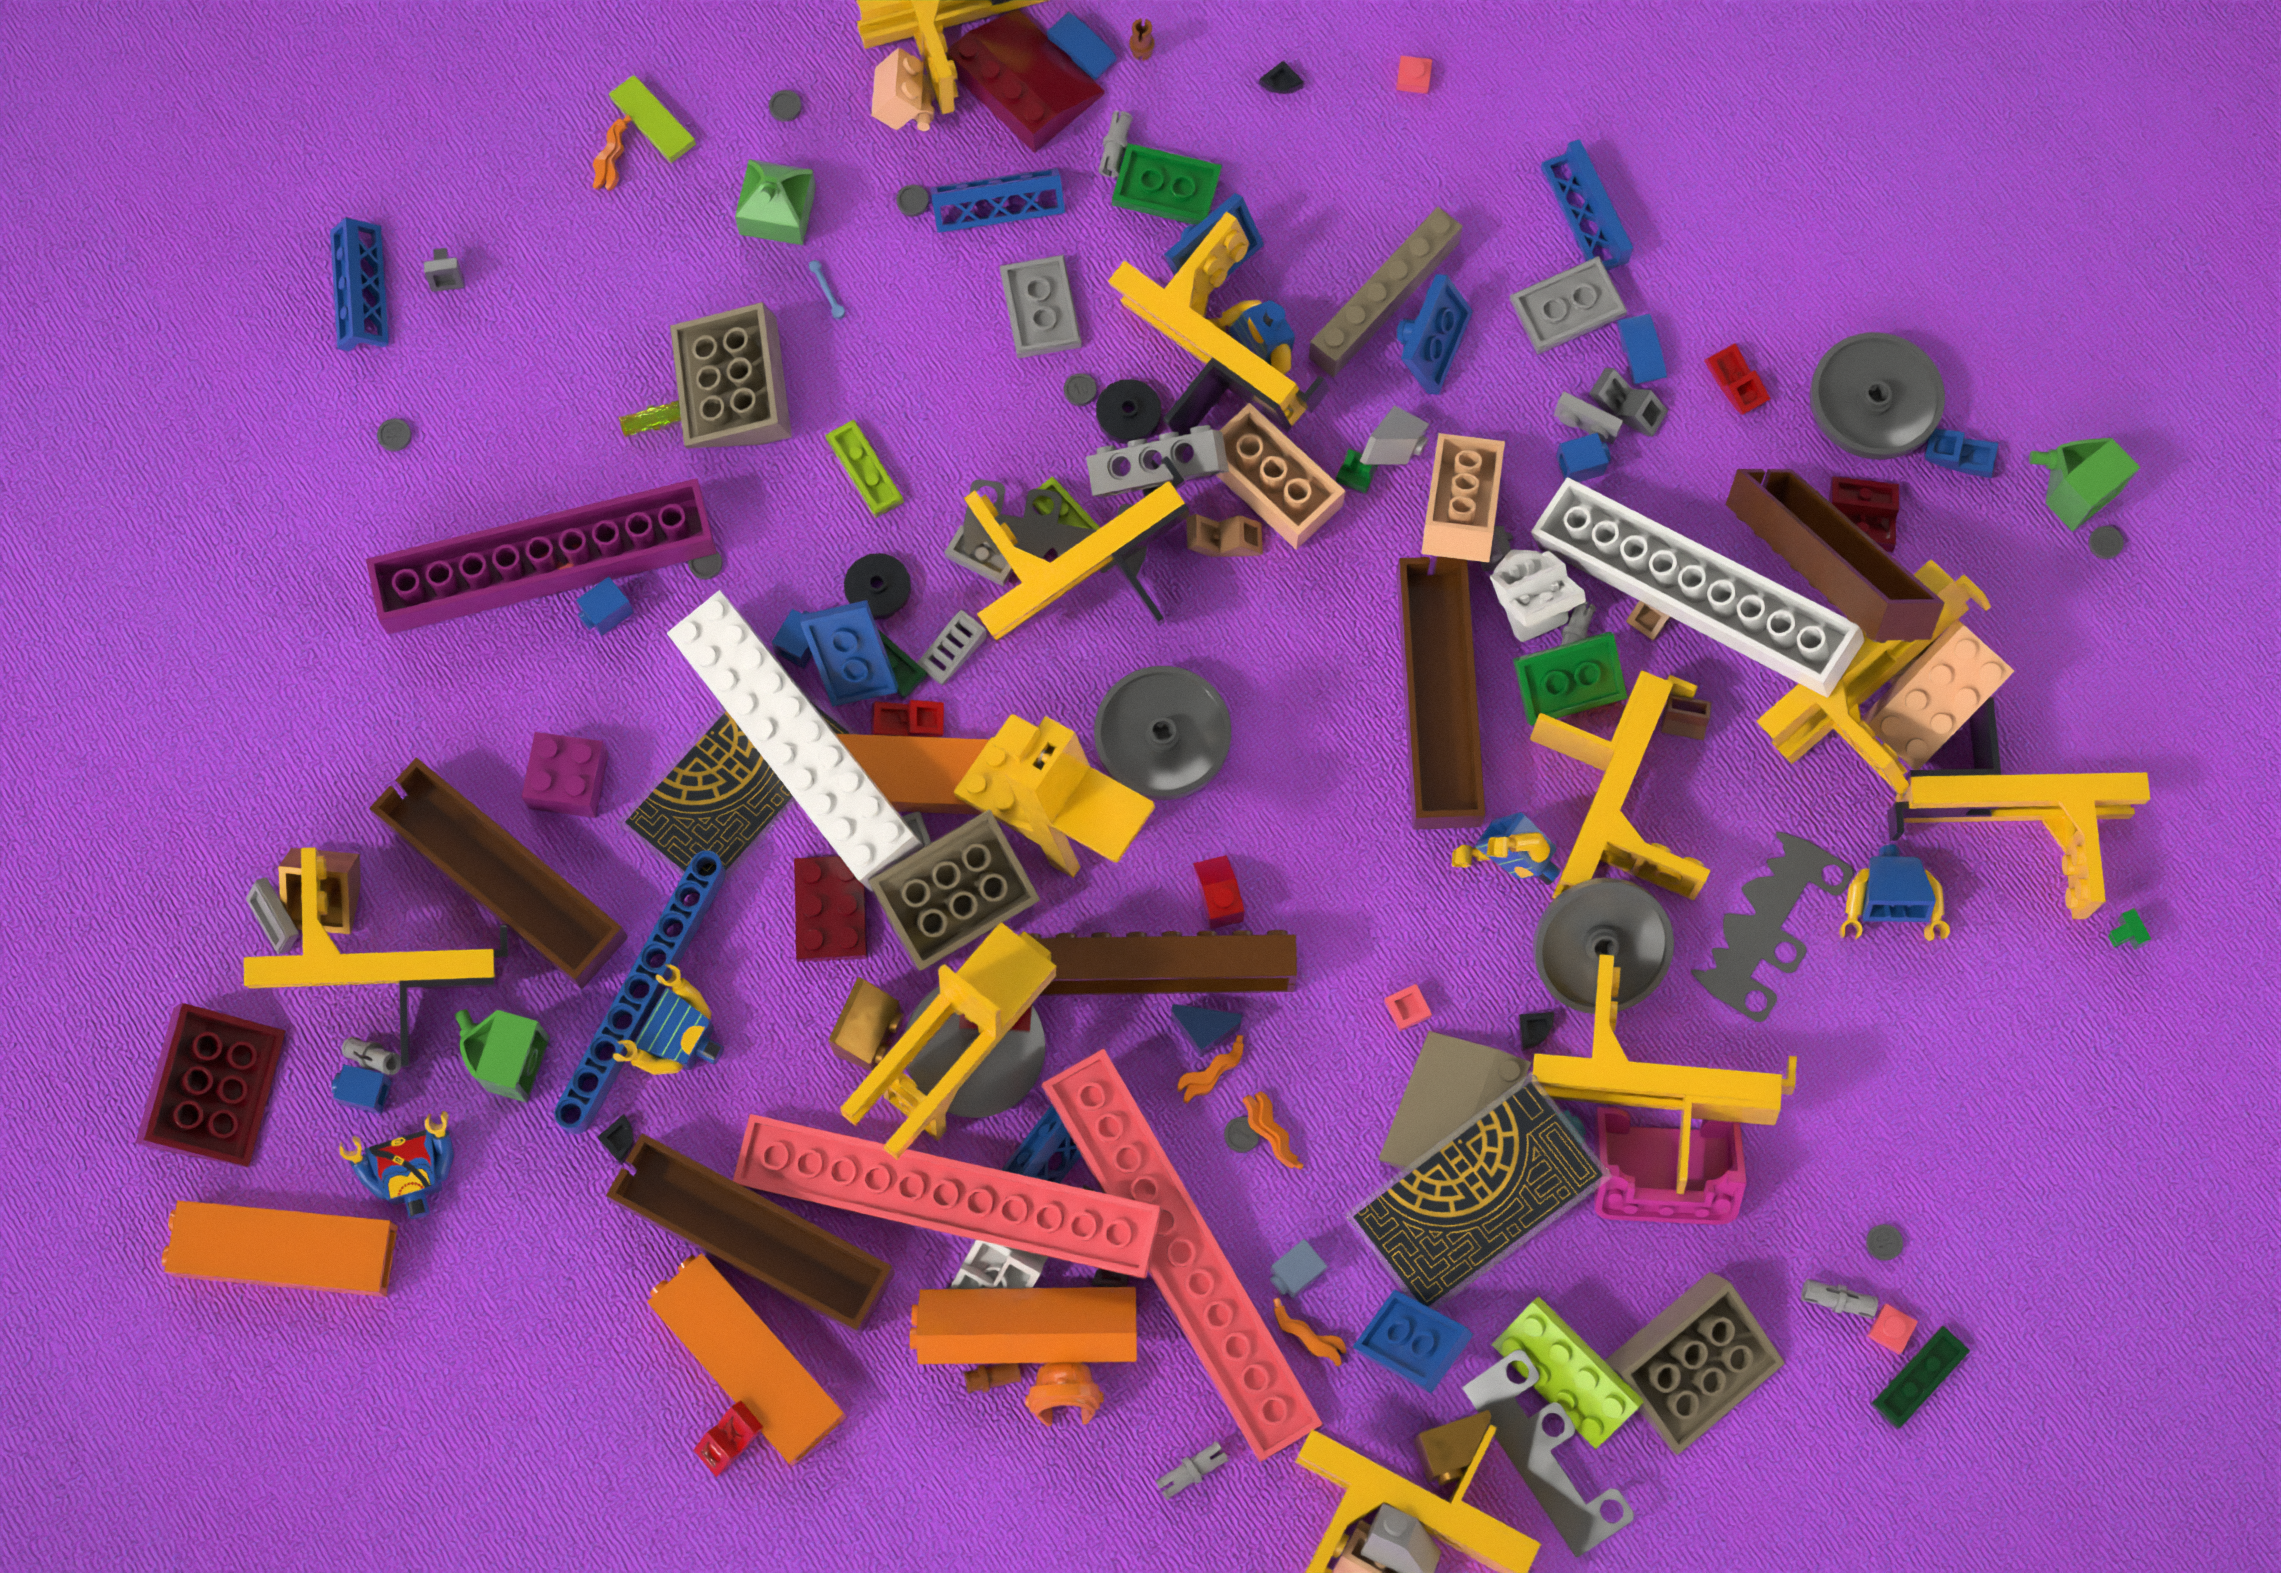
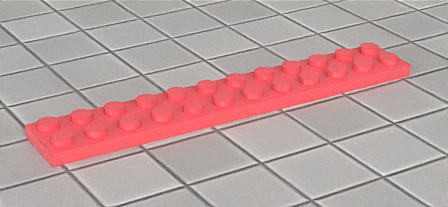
(948, 1196)
(1184, 1257)

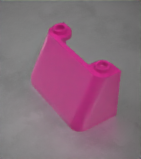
(1646, 1170)

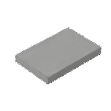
(1568, 305)
(1040, 306)

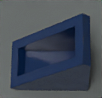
(1205, 1027)

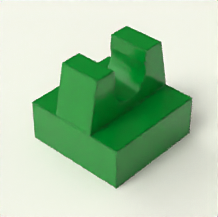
(1355, 473)
(2130, 930)

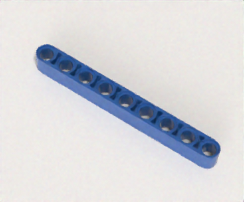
(640, 974)

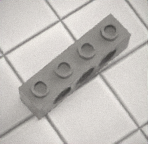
(1207, 460)

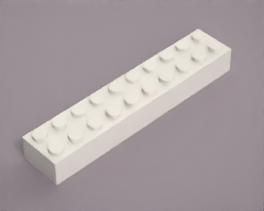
(1698, 587)
(794, 739)

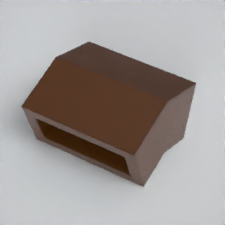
(1686, 717)

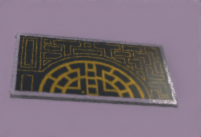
(714, 798)
(1478, 1194)

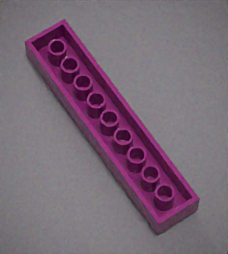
(506, 566)

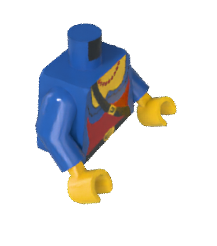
(406, 1166)

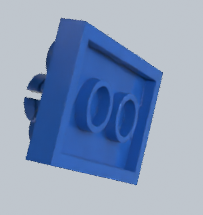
(1194, 235)
(1434, 334)
(849, 653)
(1413, 1341)

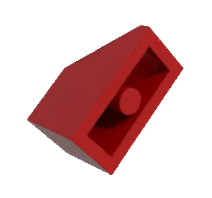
(1219, 892)

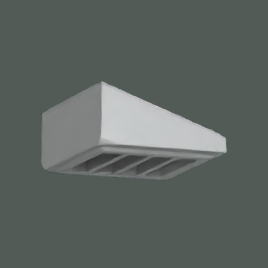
(970, 644)

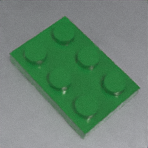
(1166, 184)
(1570, 677)

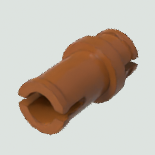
(1142, 41)
(991, 1376)

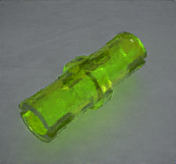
(650, 418)

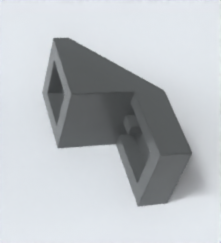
(1636, 407)

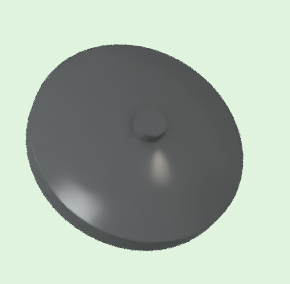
(1877, 395)
(1162, 732)
(1602, 919)
(1000, 1078)

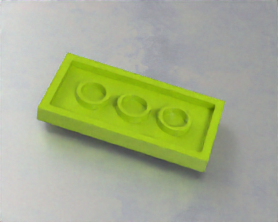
(1569, 1372)

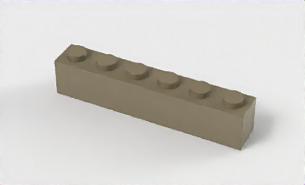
(1385, 292)

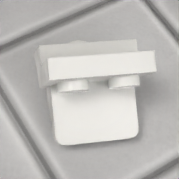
(1535, 592)

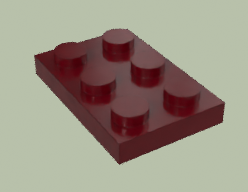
(828, 911)

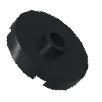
(1128, 426)
(890, 596)

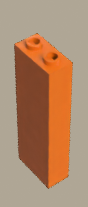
(917, 770)
(280, 1248)
(1025, 1325)
(745, 1358)

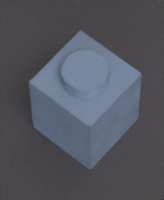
(1297, 1269)

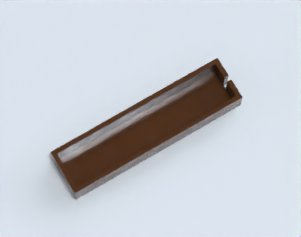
(1835, 555)
(1440, 694)
(499, 873)
(1171, 963)
(751, 1234)

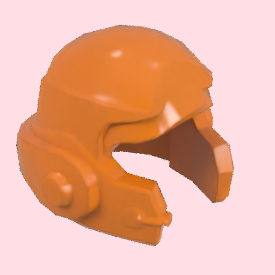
(1064, 1385)

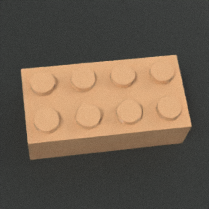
(1277, 477)
(1463, 497)
(1937, 695)

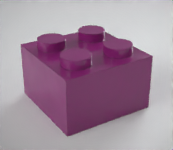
(565, 774)

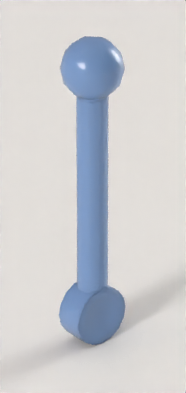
(837, 310)

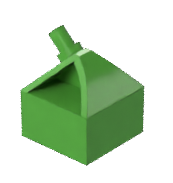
(775, 202)
(2084, 477)
(503, 1052)

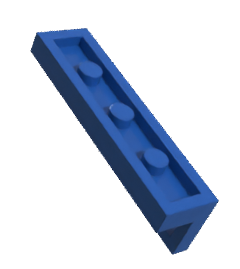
(993, 188)
(1595, 199)
(348, 284)
(1034, 1152)

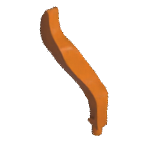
(605, 161)
(1203, 1082)
(1261, 1121)
(1318, 1345)

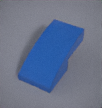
(1082, 45)
(1642, 348)
(1960, 454)

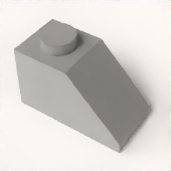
(1396, 439)
(1400, 1543)

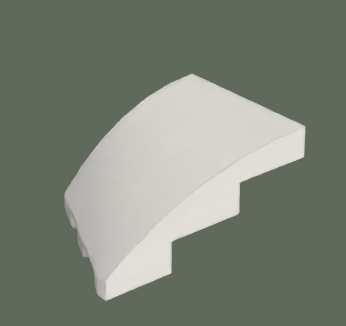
(998, 1267)

